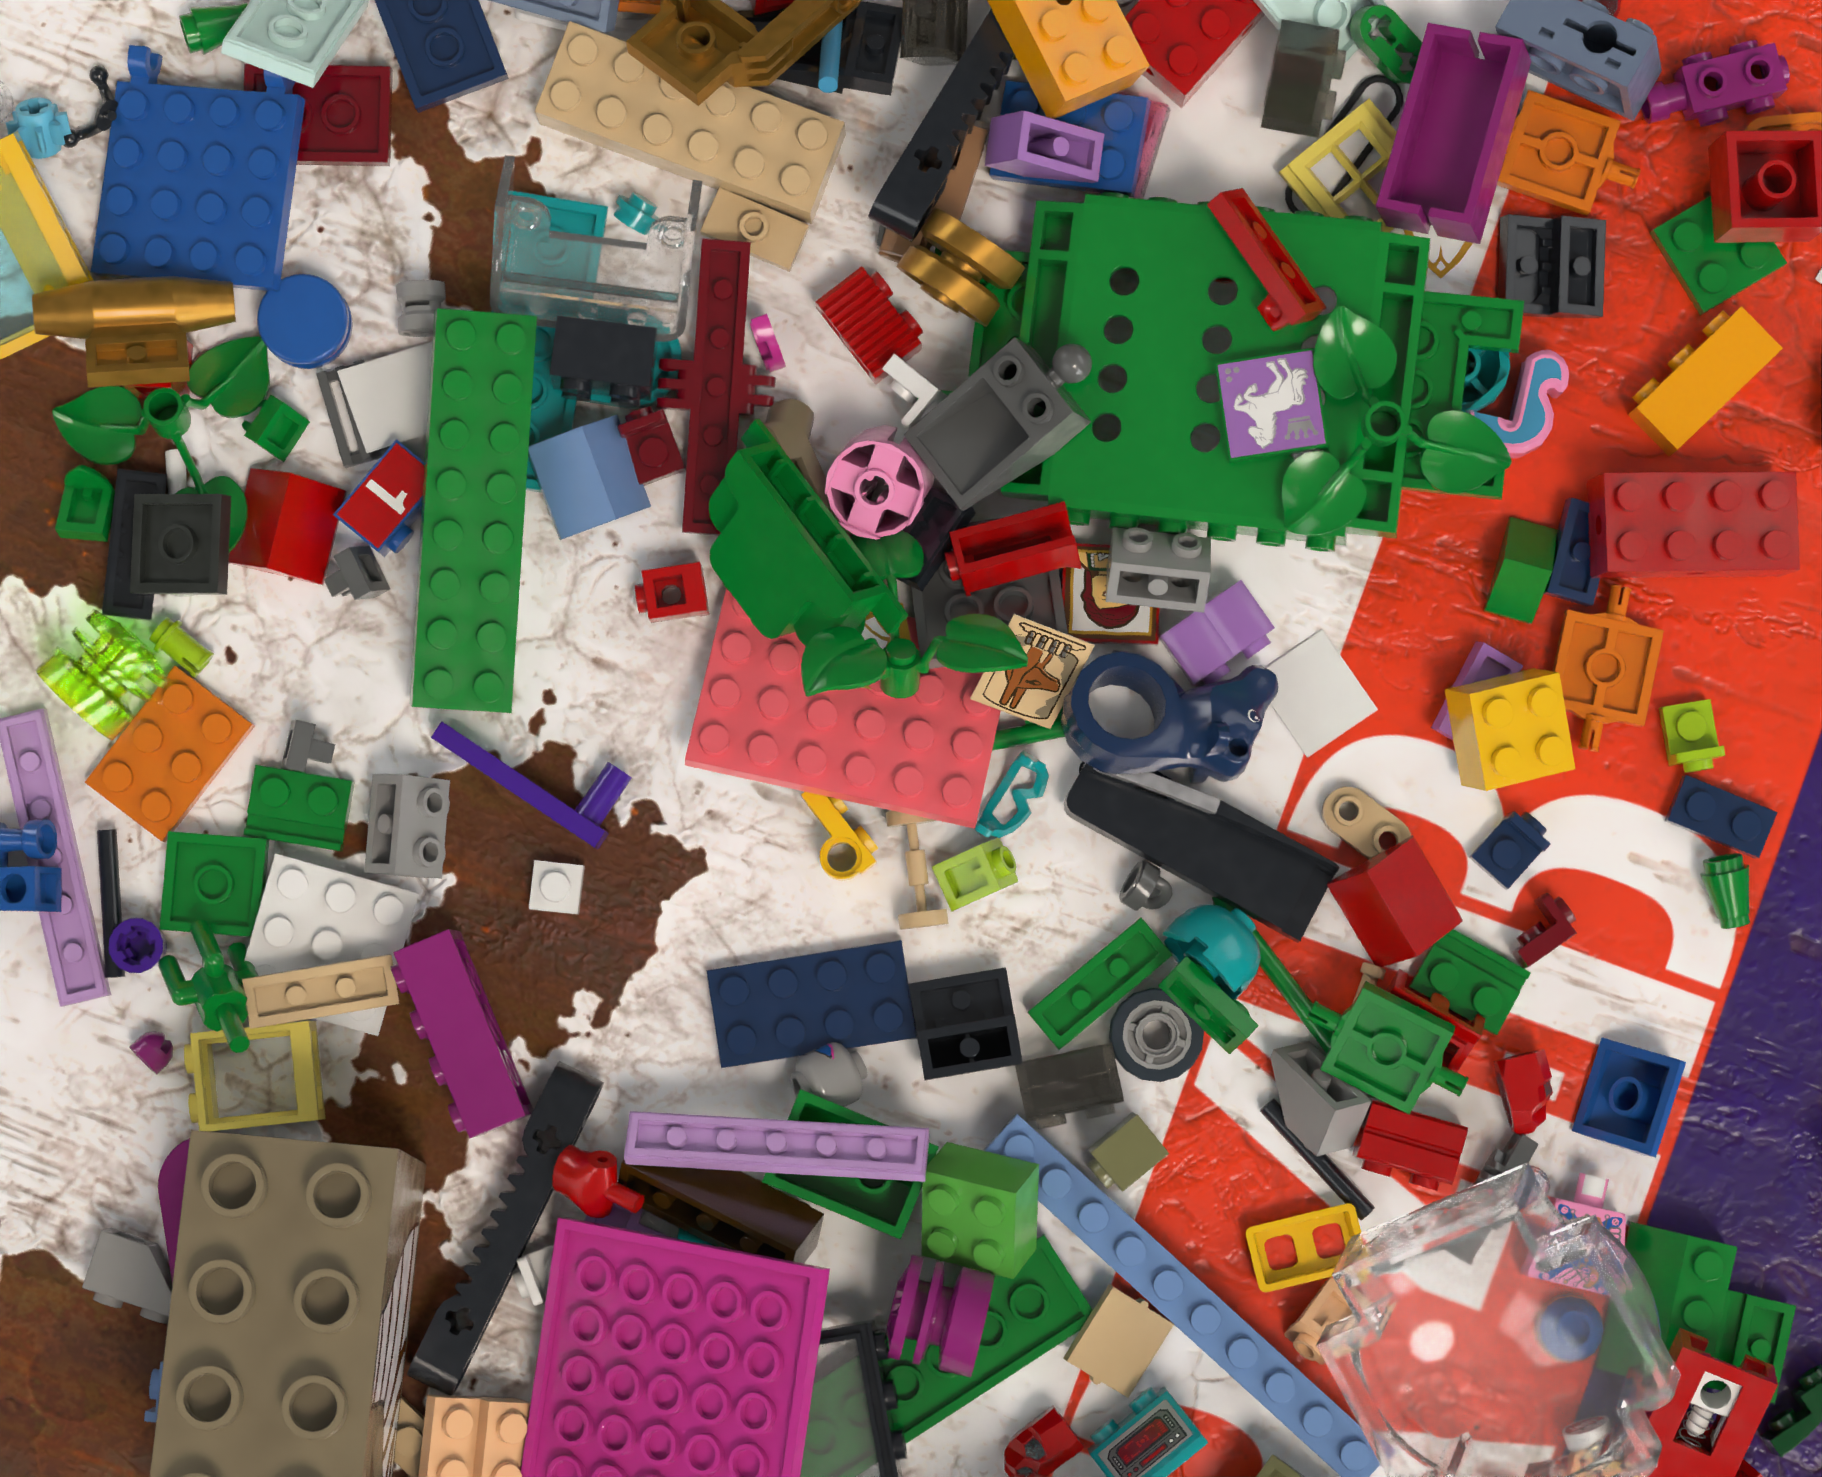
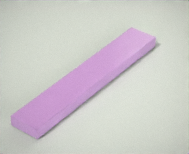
(41, 794)
(777, 1146)

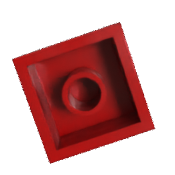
(1766, 186)

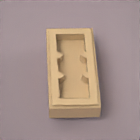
(772, 235)

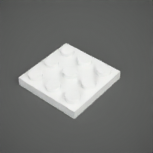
(327, 918)

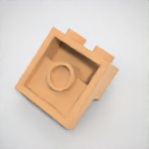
(473, 1436)

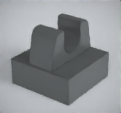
(357, 574)
(302, 747)

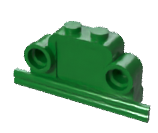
(787, 551)

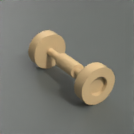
(916, 874)

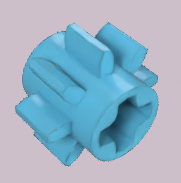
(40, 126)

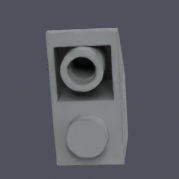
(130, 1272)

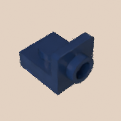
(1511, 848)

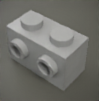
(1158, 569)
(407, 826)

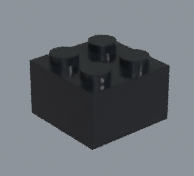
(603, 360)

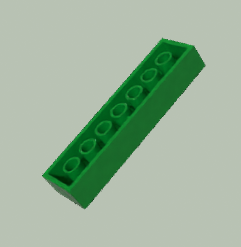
(473, 510)

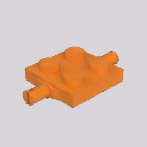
(1562, 154)
(1606, 667)

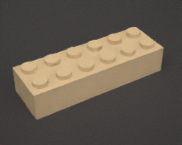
(729, 141)

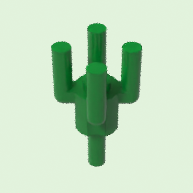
(214, 987)

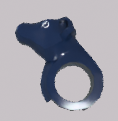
(1195, 728)

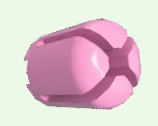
(854, 474)

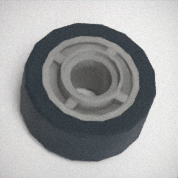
(1132, 1052)

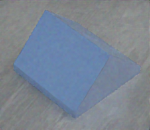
(587, 477)

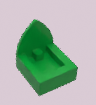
(86, 505)

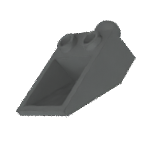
(988, 427)

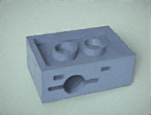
(1586, 50)

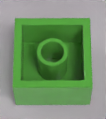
(980, 1210)

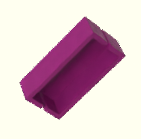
(1453, 133)

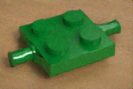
(1387, 1047)

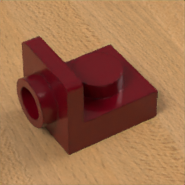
(651, 445)
(1540, 941)

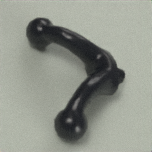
(105, 113)

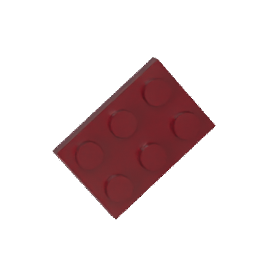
(343, 115)

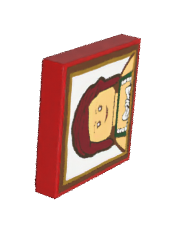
(1092, 617)

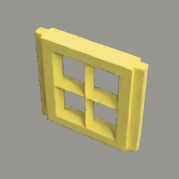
(1312, 191)

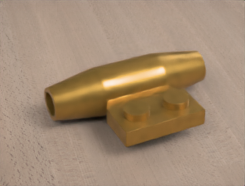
(134, 324)

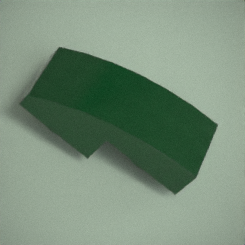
(1792, 1427)

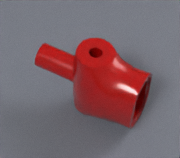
(592, 1182)

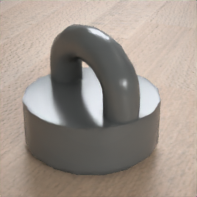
(1141, 883)

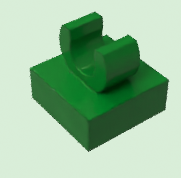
(276, 428)

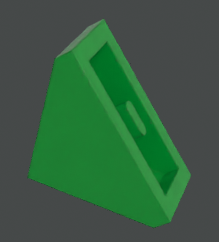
(1521, 570)

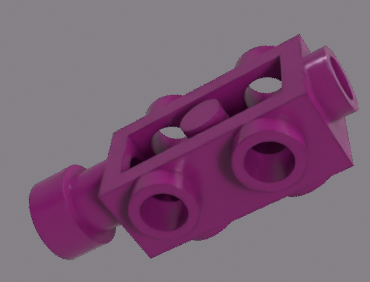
(1734, 85)

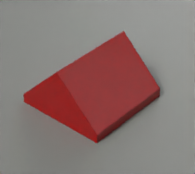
(288, 525)
(1395, 903)

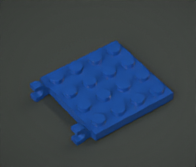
(198, 179)

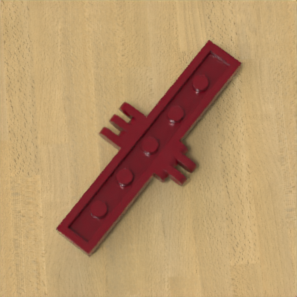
(717, 382)

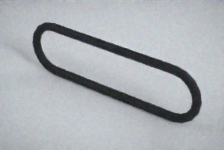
(1345, 110)

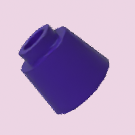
(137, 945)

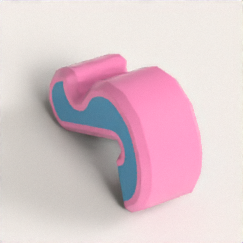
(1531, 410)

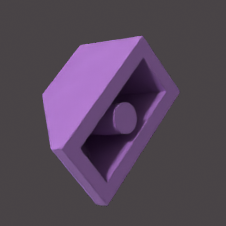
(1043, 148)

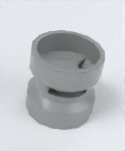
(418, 303)

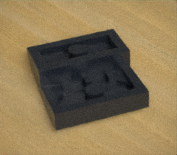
(1553, 265)

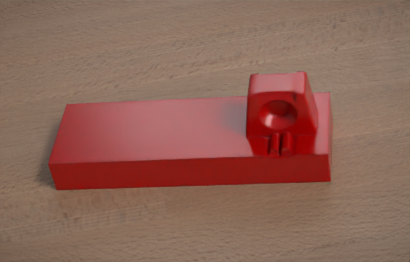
(1290, 294)

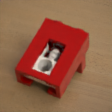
(1689, 1441)

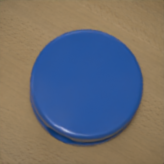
(305, 321)

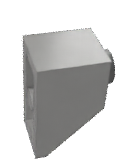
(1315, 1104)

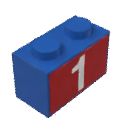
(386, 501)

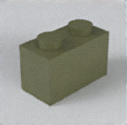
(1125, 1153)

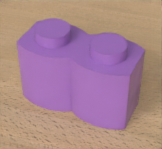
(1210, 639)

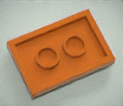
(169, 754)

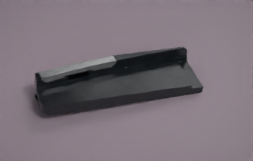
(1205, 845)

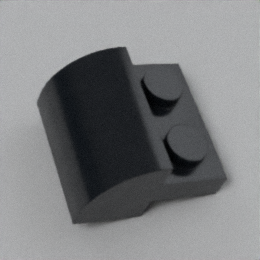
(965, 1024)

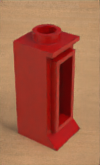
(1008, 535)

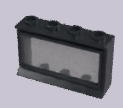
(852, 1406)

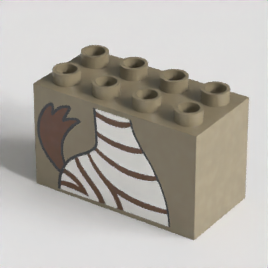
(288, 1309)

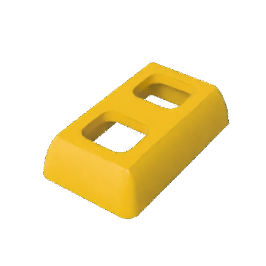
(1300, 1227)

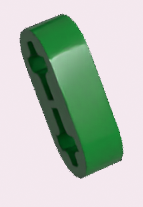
(1382, 51)

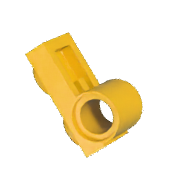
(829, 813)

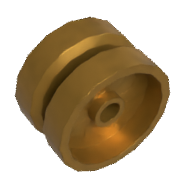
(956, 273)

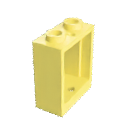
(306, 1068)

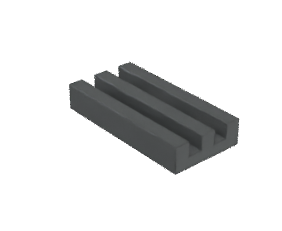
(348, 460)

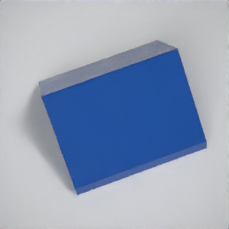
(1628, 1097)

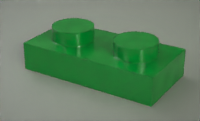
(1208, 1004)

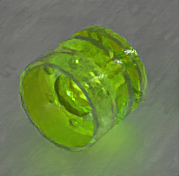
(103, 674)

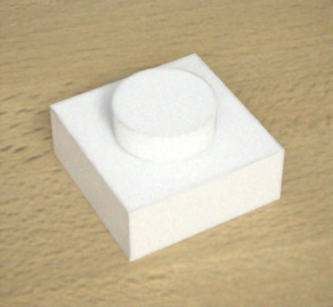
(556, 887)

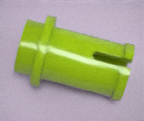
(180, 646)

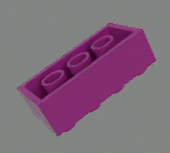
(462, 1032)

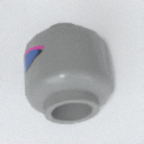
(830, 1074)

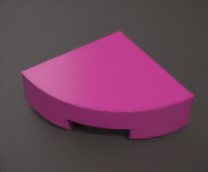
(767, 343)

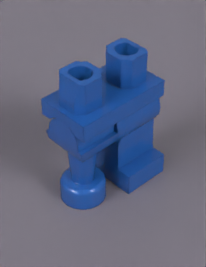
(30, 886)

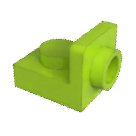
(1690, 735)
(976, 873)

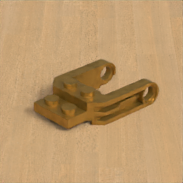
(708, 43)

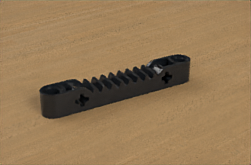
(912, 193)
(444, 1349)

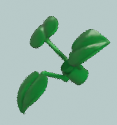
(1351, 359)
(228, 377)
(843, 660)

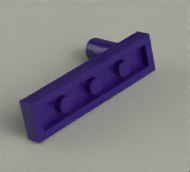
(582, 821)

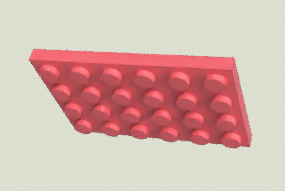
(852, 744)

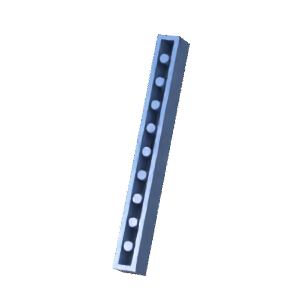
(1189, 1304)

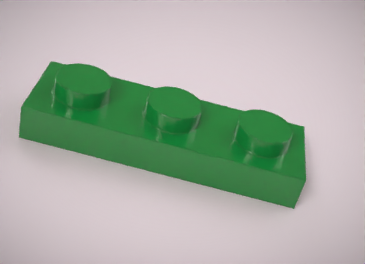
(1099, 983)

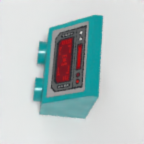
(1147, 1441)

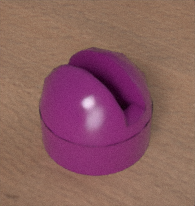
(153, 1050)

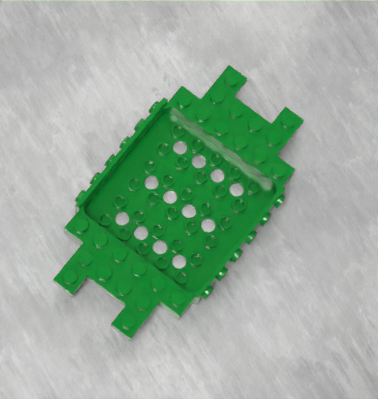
(1177, 252)

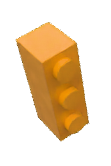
(1703, 379)

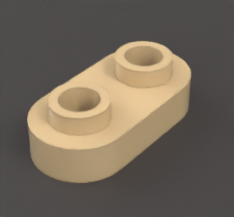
(1367, 826)

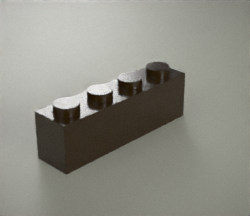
(728, 1209)

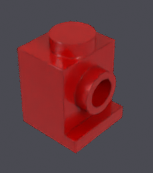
(687, 578)

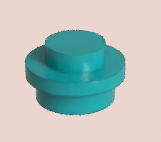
(636, 212)

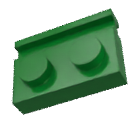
(299, 808)
(1471, 979)
(1753, 1328)

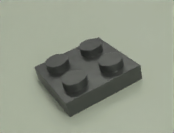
(180, 544)

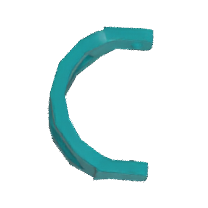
(987, 823)

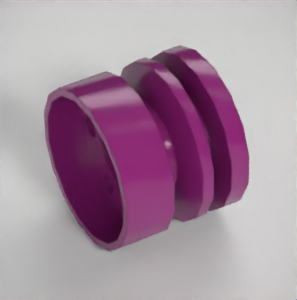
(940, 1315)

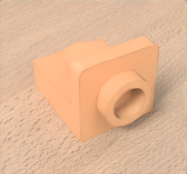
(1324, 1309)

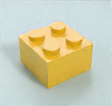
(1510, 729)

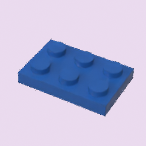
(1117, 116)

